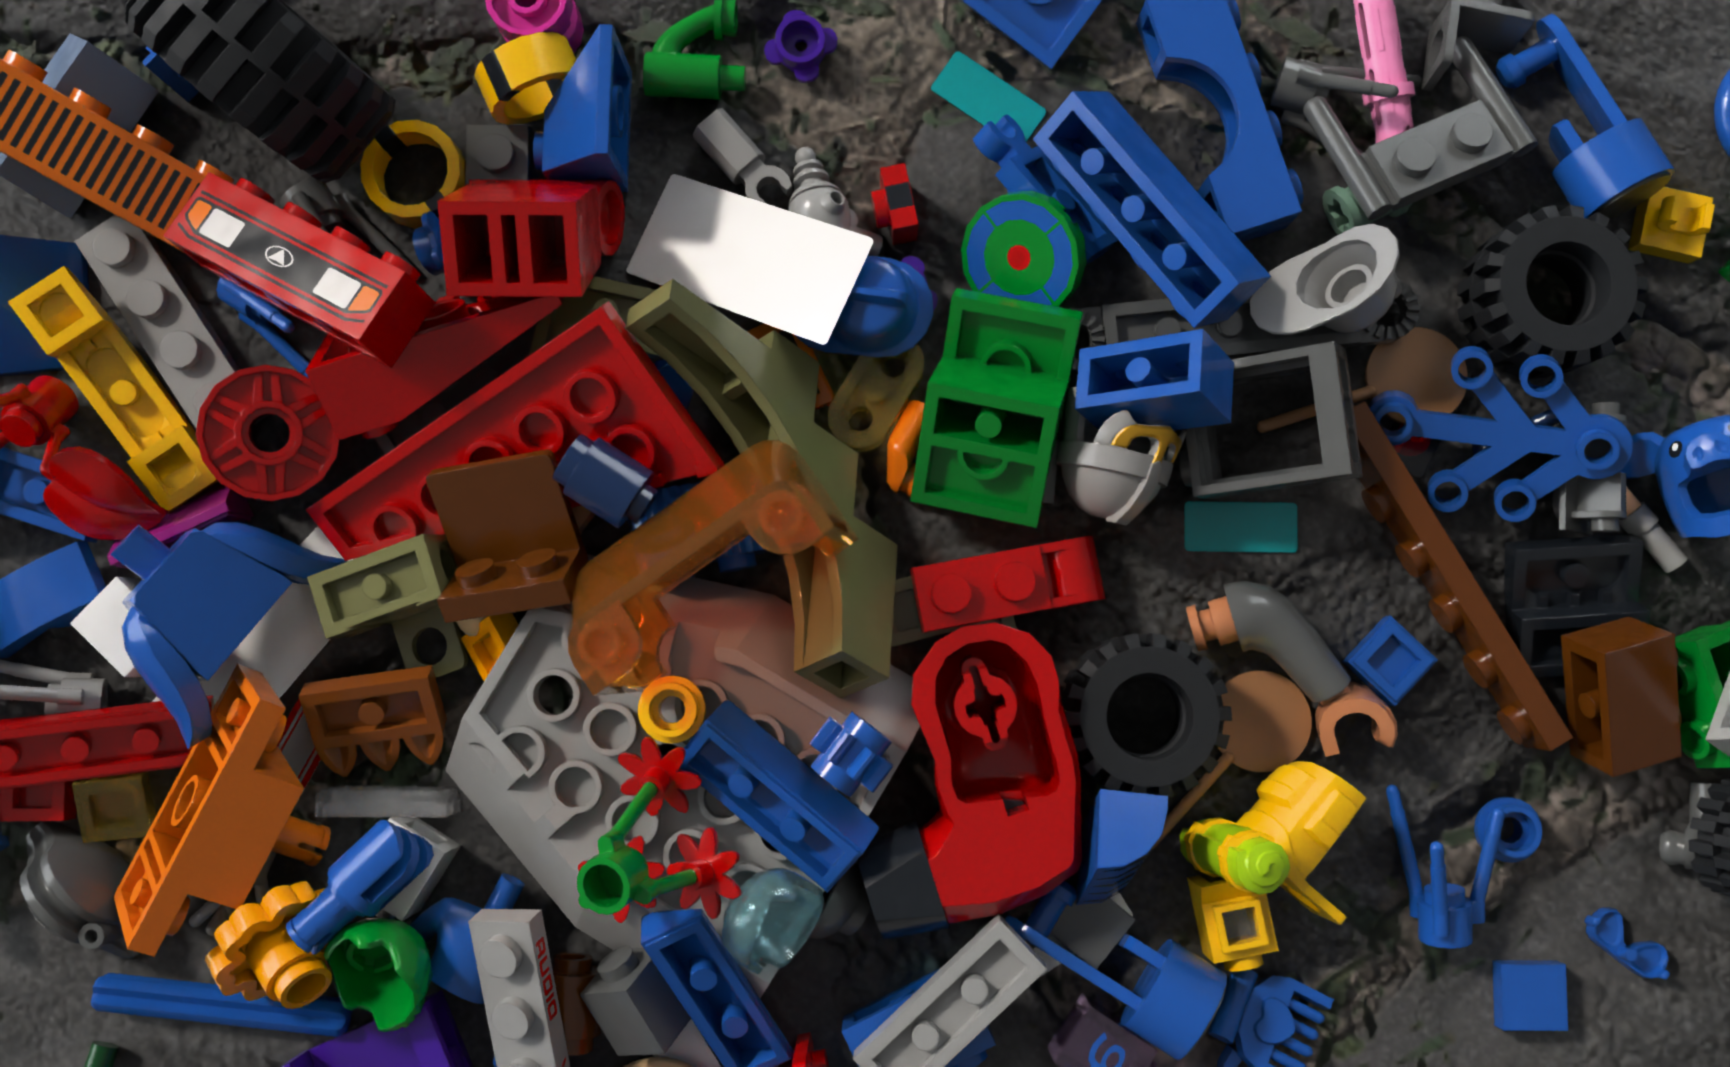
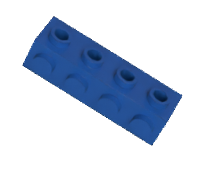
(1150, 208)

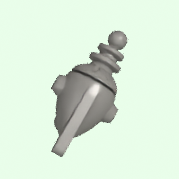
(822, 200)

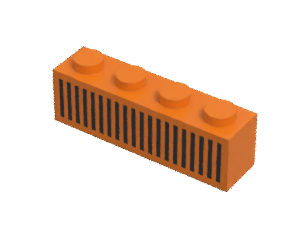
(90, 155)

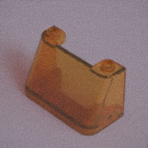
(616, 595)

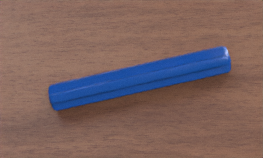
(208, 1005)

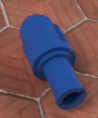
(361, 883)

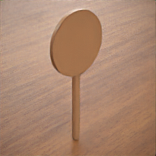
(1411, 364)
(1265, 732)

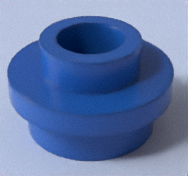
(1526, 832)

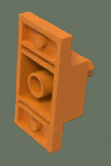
(219, 818)

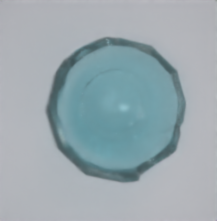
(771, 918)

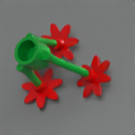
(621, 871)

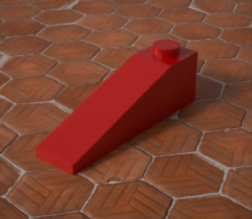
(451, 341)

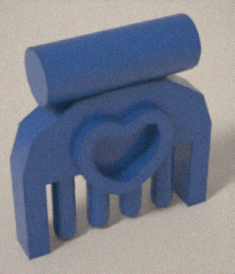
(1261, 1018)

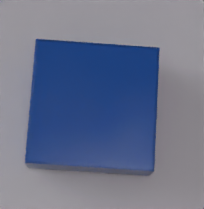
(1389, 660)
(1530, 995)

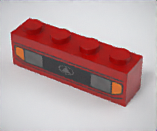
(302, 268)

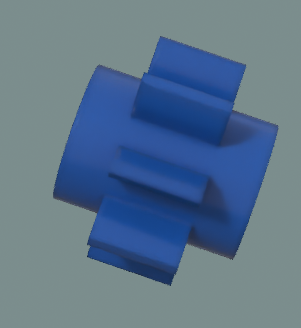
(851, 754)

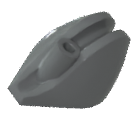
(73, 887)

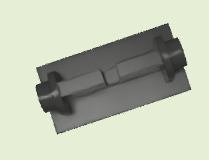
(1593, 504)

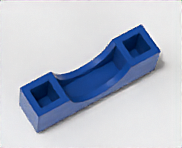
(1203, 49)

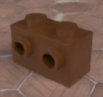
(1622, 695)

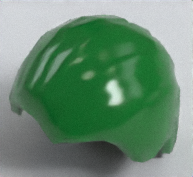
(381, 969)

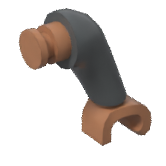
(1275, 626)

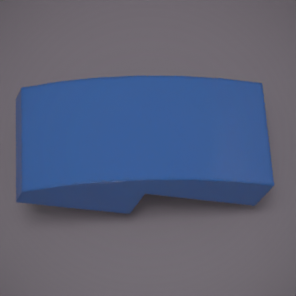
(46, 595)

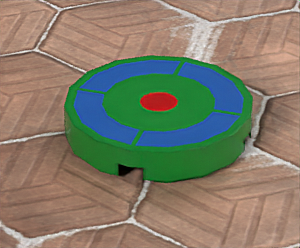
(1024, 249)

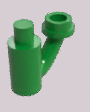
(694, 76)

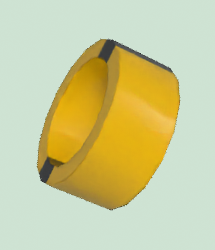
(524, 76)
(384, 148)

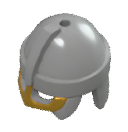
(1115, 468)

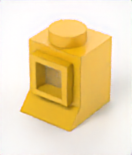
(1232, 924)

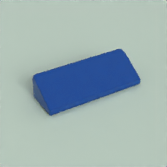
(778, 795)
(713, 989)

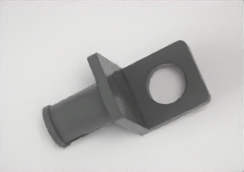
(1483, 21)

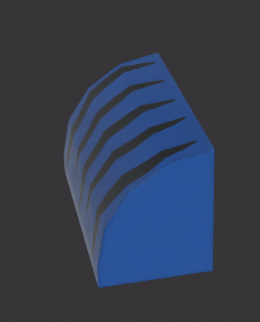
(1116, 841)

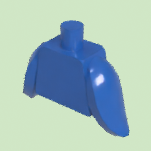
(201, 605)

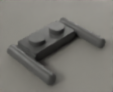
(1432, 153)

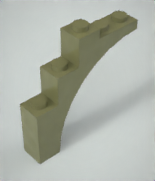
(770, 393)

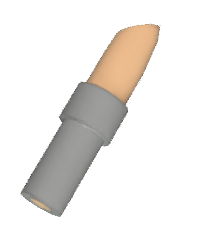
(1644, 525)

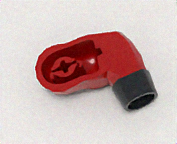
(1001, 783)

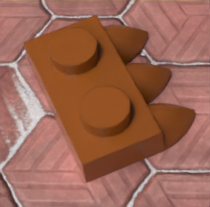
(375, 714)

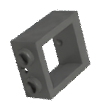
(1335, 421)

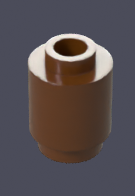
(571, 976)

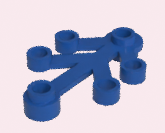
(1511, 435)

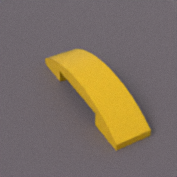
(117, 385)

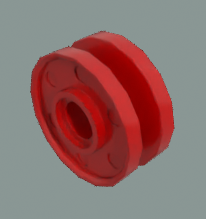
(227, 440)

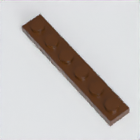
(1457, 598)

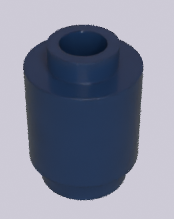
(606, 481)

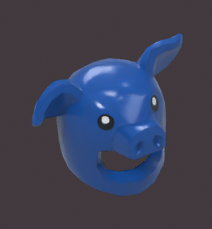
(1690, 474)

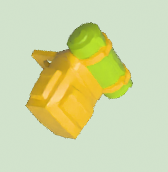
(1280, 837)

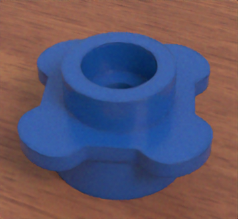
(428, 244)

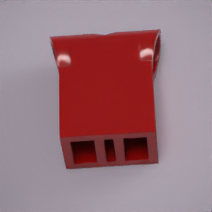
(528, 236)

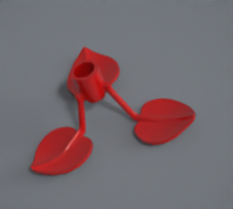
(85, 487)

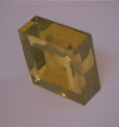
(114, 807)

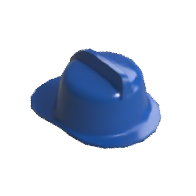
(883, 313)

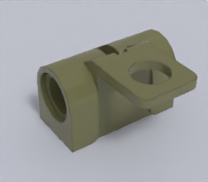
(395, 588)

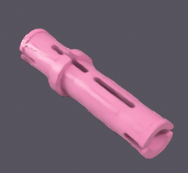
(1384, 63)

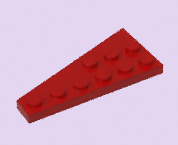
(579, 383)

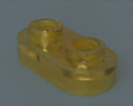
(874, 392)

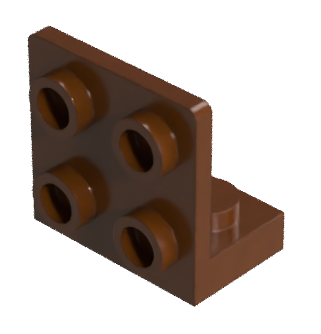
(507, 535)

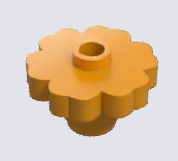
(261, 957)

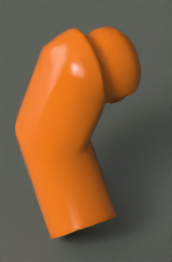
(903, 448)

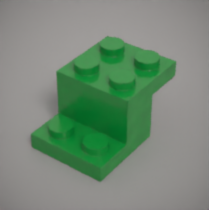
(995, 407)

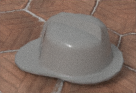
(1334, 285)

